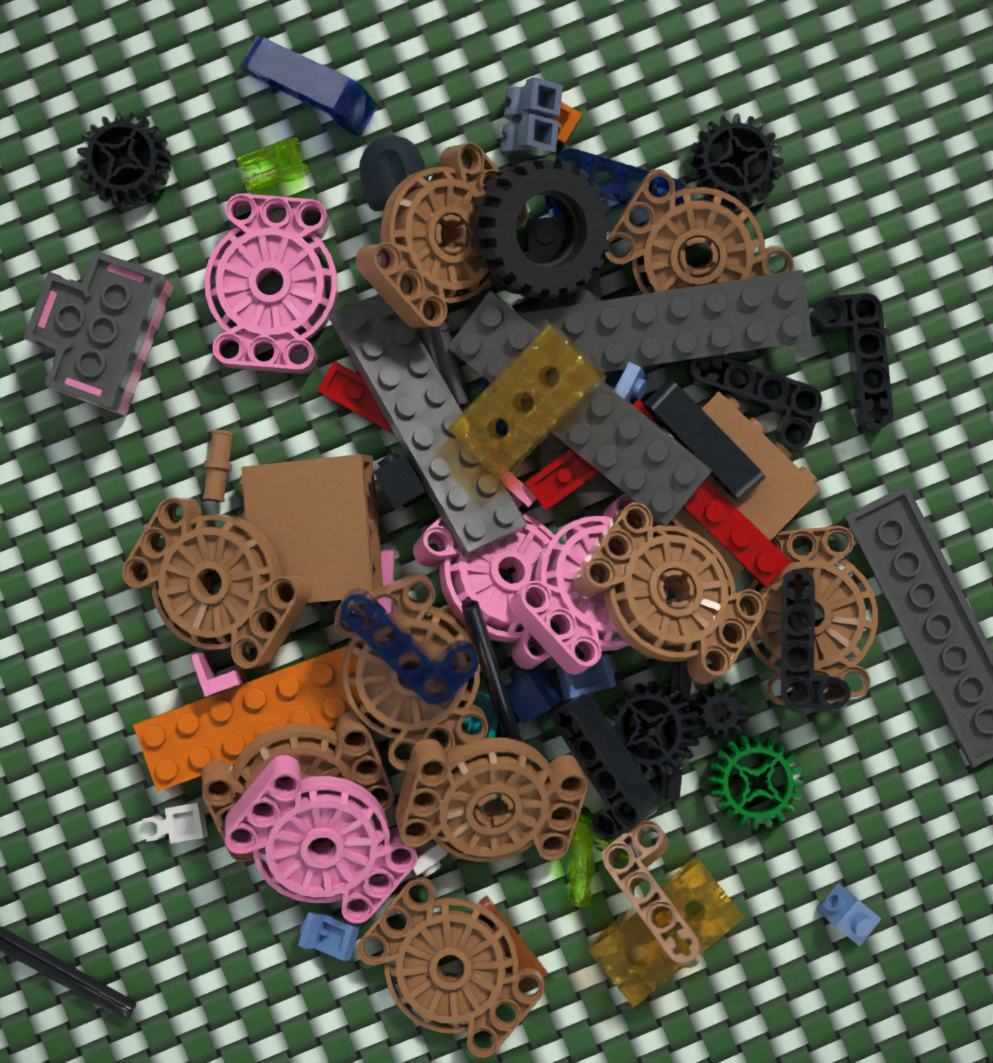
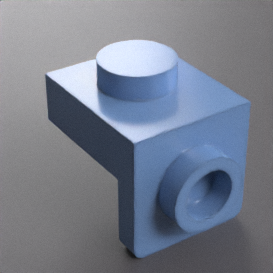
(629, 382)
(595, 678)
(848, 914)
(329, 935)

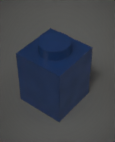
(532, 692)

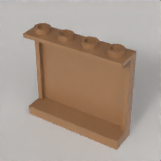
(775, 498)
(318, 521)

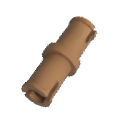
(218, 466)

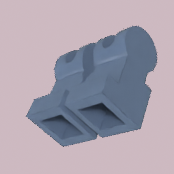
(534, 108)

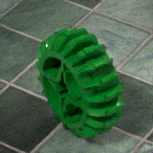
(766, 768)

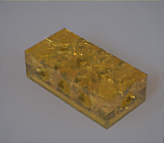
(502, 399)
(641, 977)

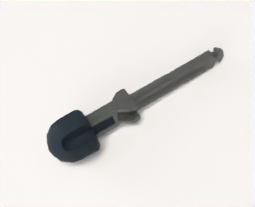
(382, 168)

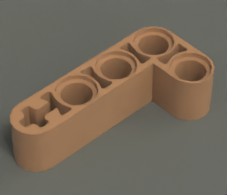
(656, 900)

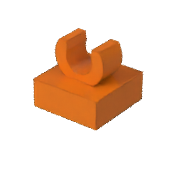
(568, 121)

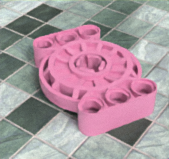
(252, 257)
(479, 579)
(580, 618)
(315, 809)

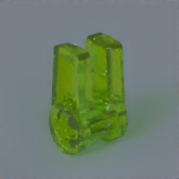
(281, 172)

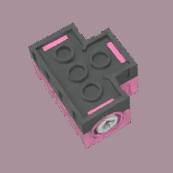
(99, 329)

